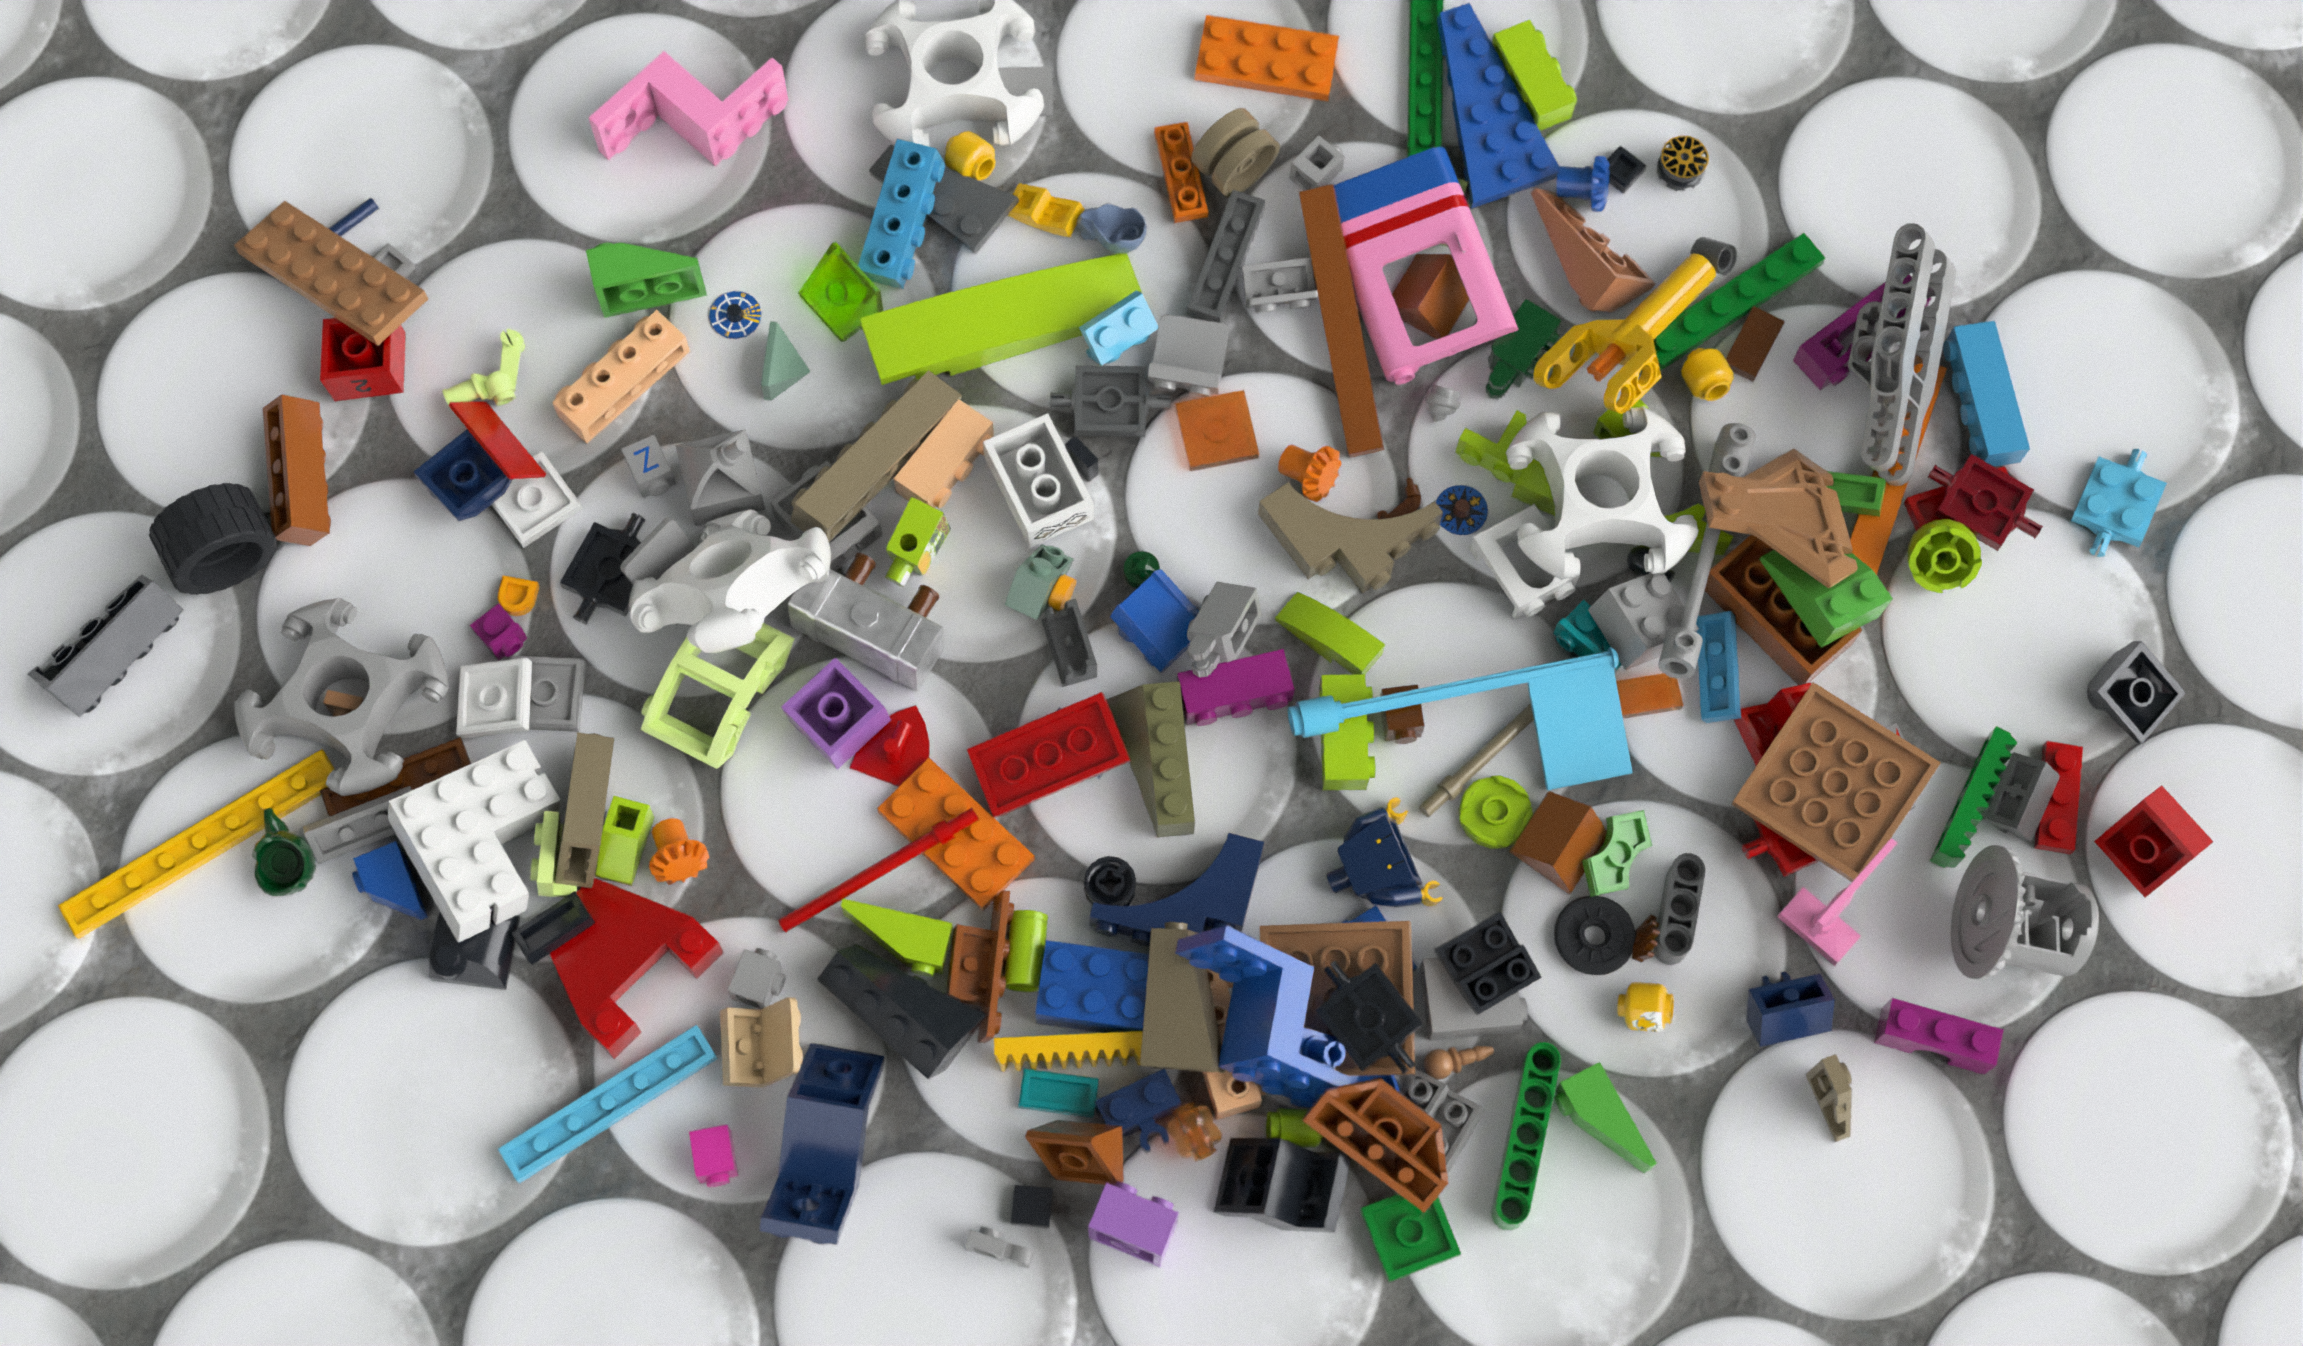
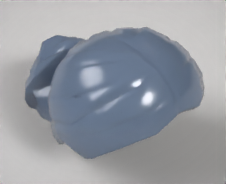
(1114, 227)

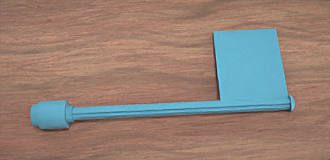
(1571, 705)

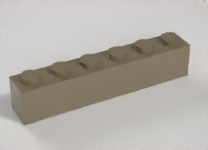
(875, 458)

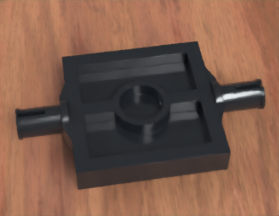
(597, 571)
(1369, 1017)

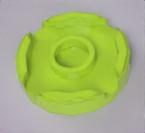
(1494, 811)

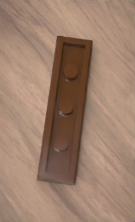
(416, 772)

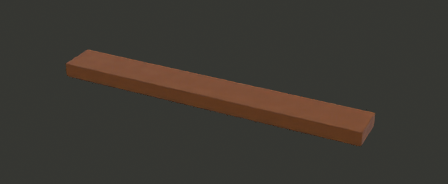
(1341, 321)

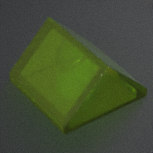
(840, 293)

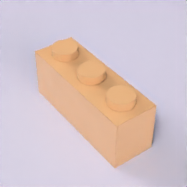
(944, 456)

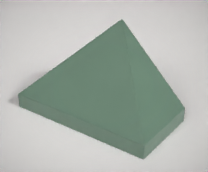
(781, 364)

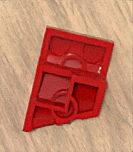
(1763, 722)

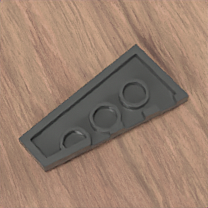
(962, 204)

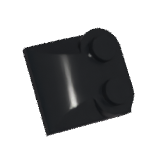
(2134, 690)
(477, 961)

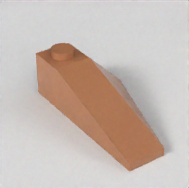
(1591, 267)

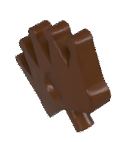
(1645, 939)

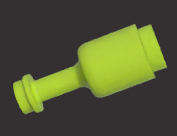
(1288, 1125)

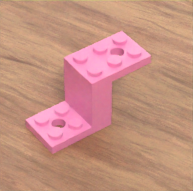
(689, 109)

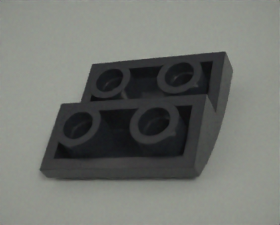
(1487, 963)

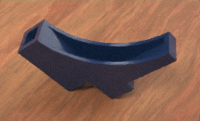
(1212, 900)

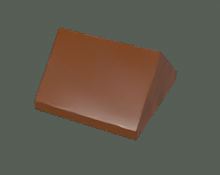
(1431, 294)
(1559, 839)
(1080, 1151)

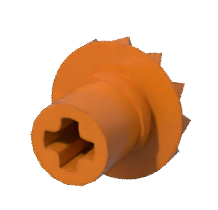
(1313, 470)
(676, 854)

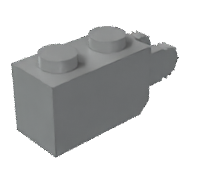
(1222, 626)

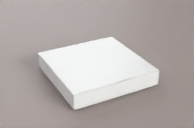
(536, 504)
(494, 698)

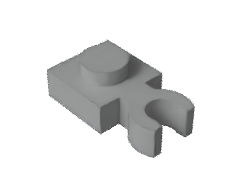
(989, 1243)

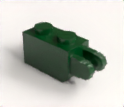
(1517, 353)

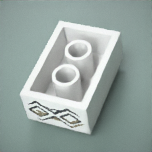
(1038, 480)

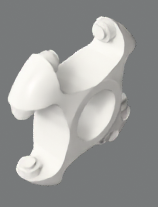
(939, 103)
(1584, 523)
(730, 581)

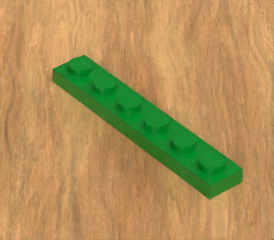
(1737, 299)

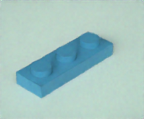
(1718, 667)

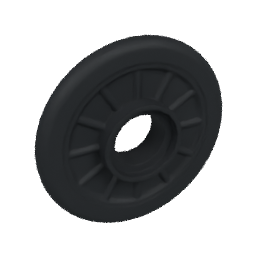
(1588, 957)

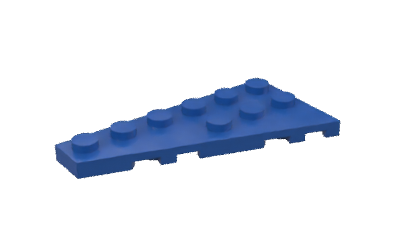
(1492, 123)

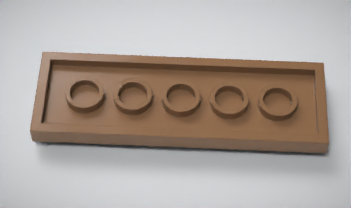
(331, 272)

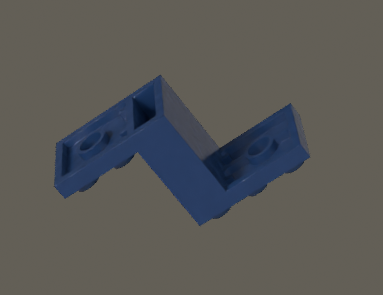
(822, 1144)

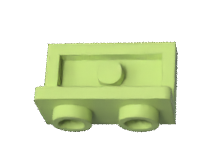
(544, 869)

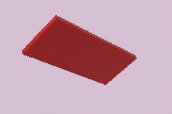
(497, 440)

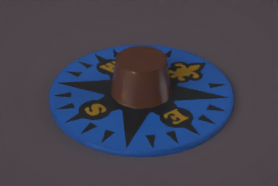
(1462, 509)

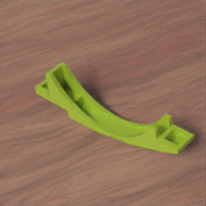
(1531, 482)

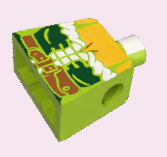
(920, 528)

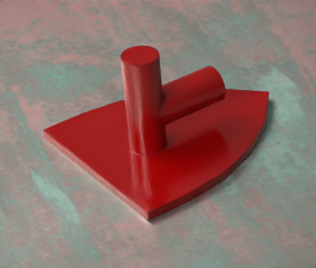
(895, 749)

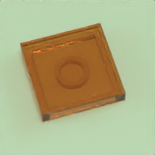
(1217, 430)

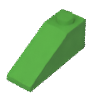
(1600, 1112)

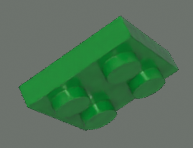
(1407, 1237)

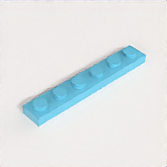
(607, 1104)

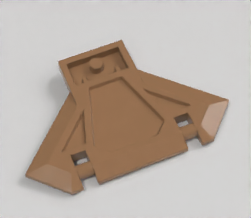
(1788, 511)

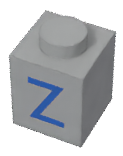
(649, 467)

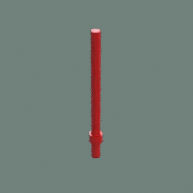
(942, 833)

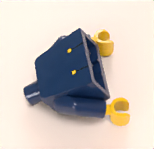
(1380, 862)

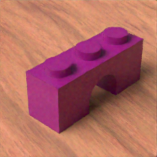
(1916, 1027)

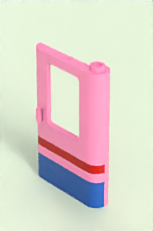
(1397, 215)

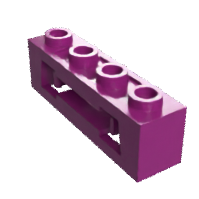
(1824, 364)

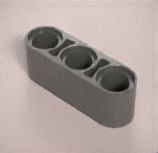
(1689, 895)

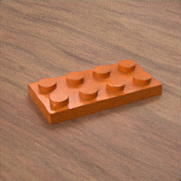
(1266, 58)
(981, 856)

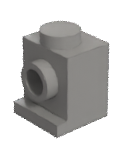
(1317, 154)

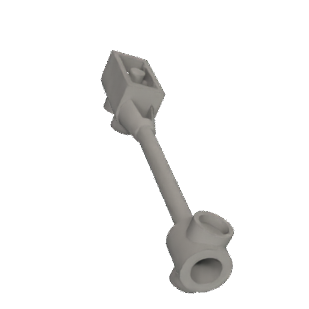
(1682, 643)

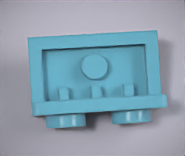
(1118, 328)

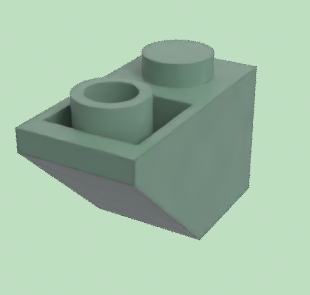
(1036, 580)

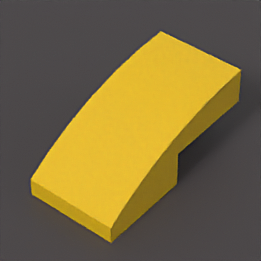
(1045, 212)

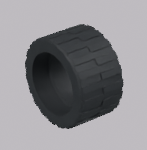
(212, 538)

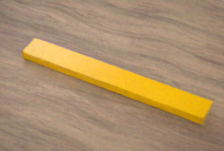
(195, 845)

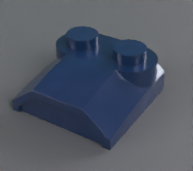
(463, 477)

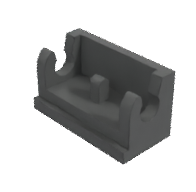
(1069, 644)
(2022, 796)

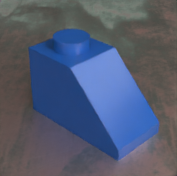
(389, 880)

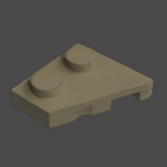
(1832, 1090)

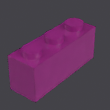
(1237, 688)

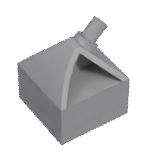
(720, 476)

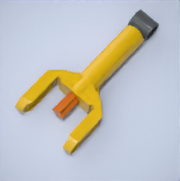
(1632, 339)

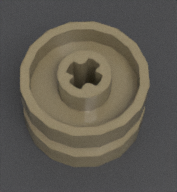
(1235, 152)

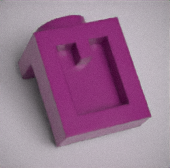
(499, 632)

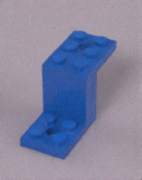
(1263, 1014)

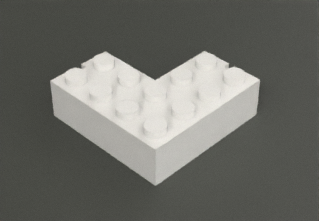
(457, 833)

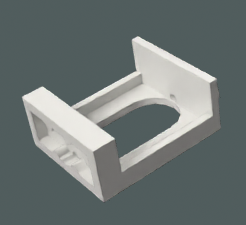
(1489, 547)

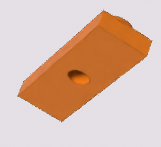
(1183, 187)

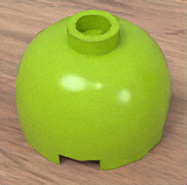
(1944, 555)

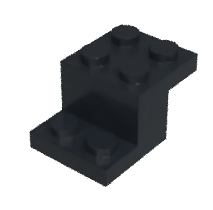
(1282, 1184)

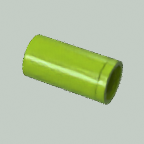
(1026, 950)

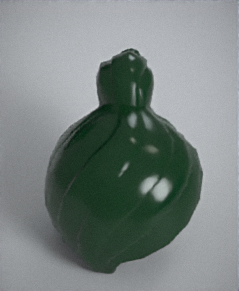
(283, 859)

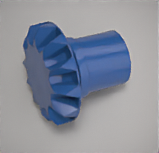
(1585, 183)

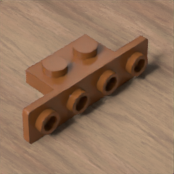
(977, 965)

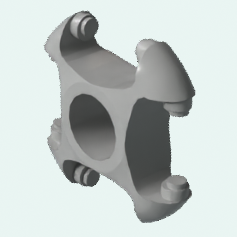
(324, 663)

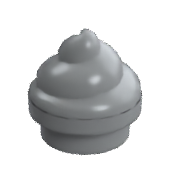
(1442, 402)

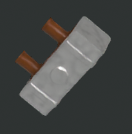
(870, 626)

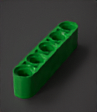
(1537, 1121)

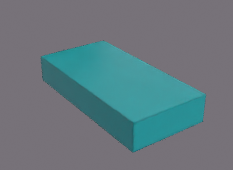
(1058, 1093)

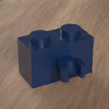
(1789, 1009)
(1140, 1107)

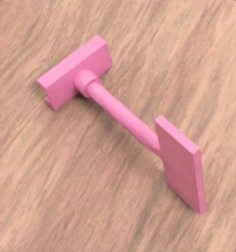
(1820, 923)

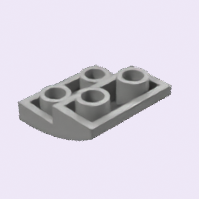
(1454, 1112)

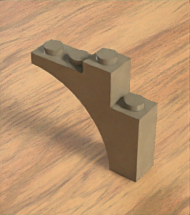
(1361, 546)

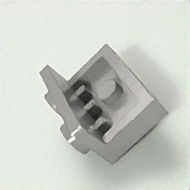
(1279, 284)

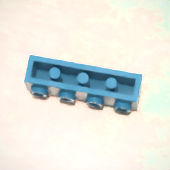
(901, 213)
(1986, 394)

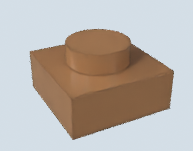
(341, 703)

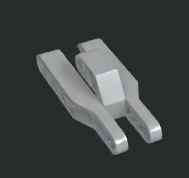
(1891, 372)

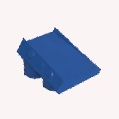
(1156, 620)

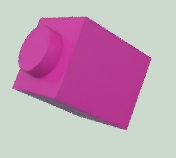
(713, 1155)

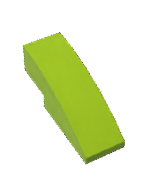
(1330, 634)

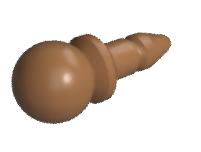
(1441, 1063)

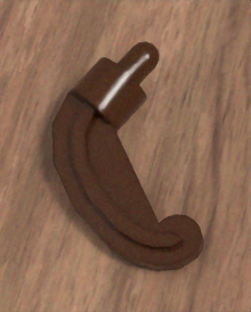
(1407, 506)

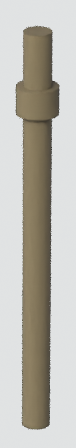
(1451, 786)

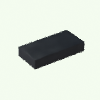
(553, 928)

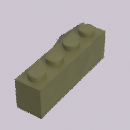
(1155, 739)

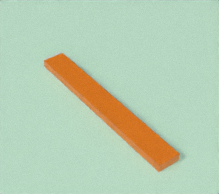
(1873, 532)

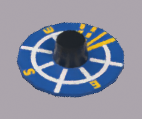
(735, 315)

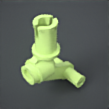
(498, 385)

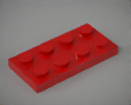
(1048, 755)

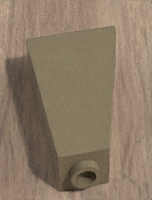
(584, 810)
(1179, 1009)

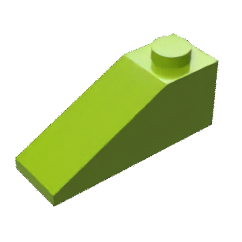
(911, 938)

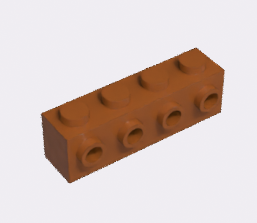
(296, 470)

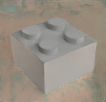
(1638, 617)

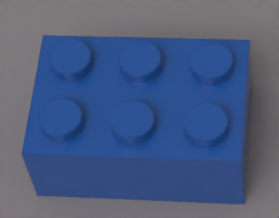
(1092, 988)

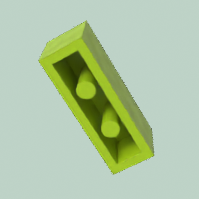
(1535, 74)
(1346, 750)

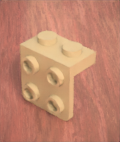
(760, 1044)

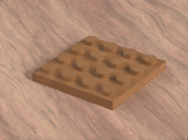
(1835, 783)
(1355, 949)

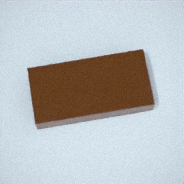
(1754, 343)

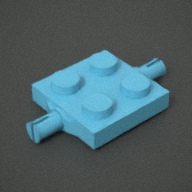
(2118, 502)

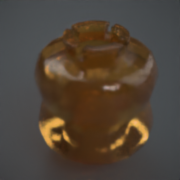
(1194, 1131)

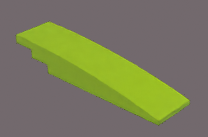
(995, 318)

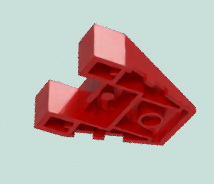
(618, 951)

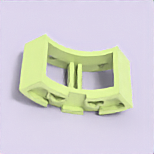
(771, 650)

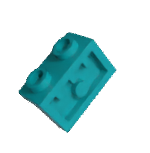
(1581, 633)

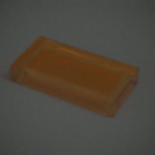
(1649, 695)

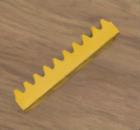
(1068, 1047)

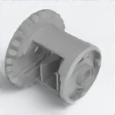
(1994, 930)

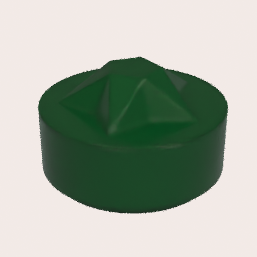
(1139, 567)

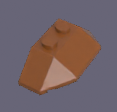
(1385, 1137)

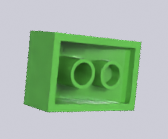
(641, 278)
(1833, 610)

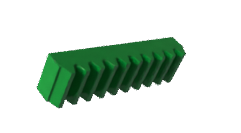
(1974, 798)

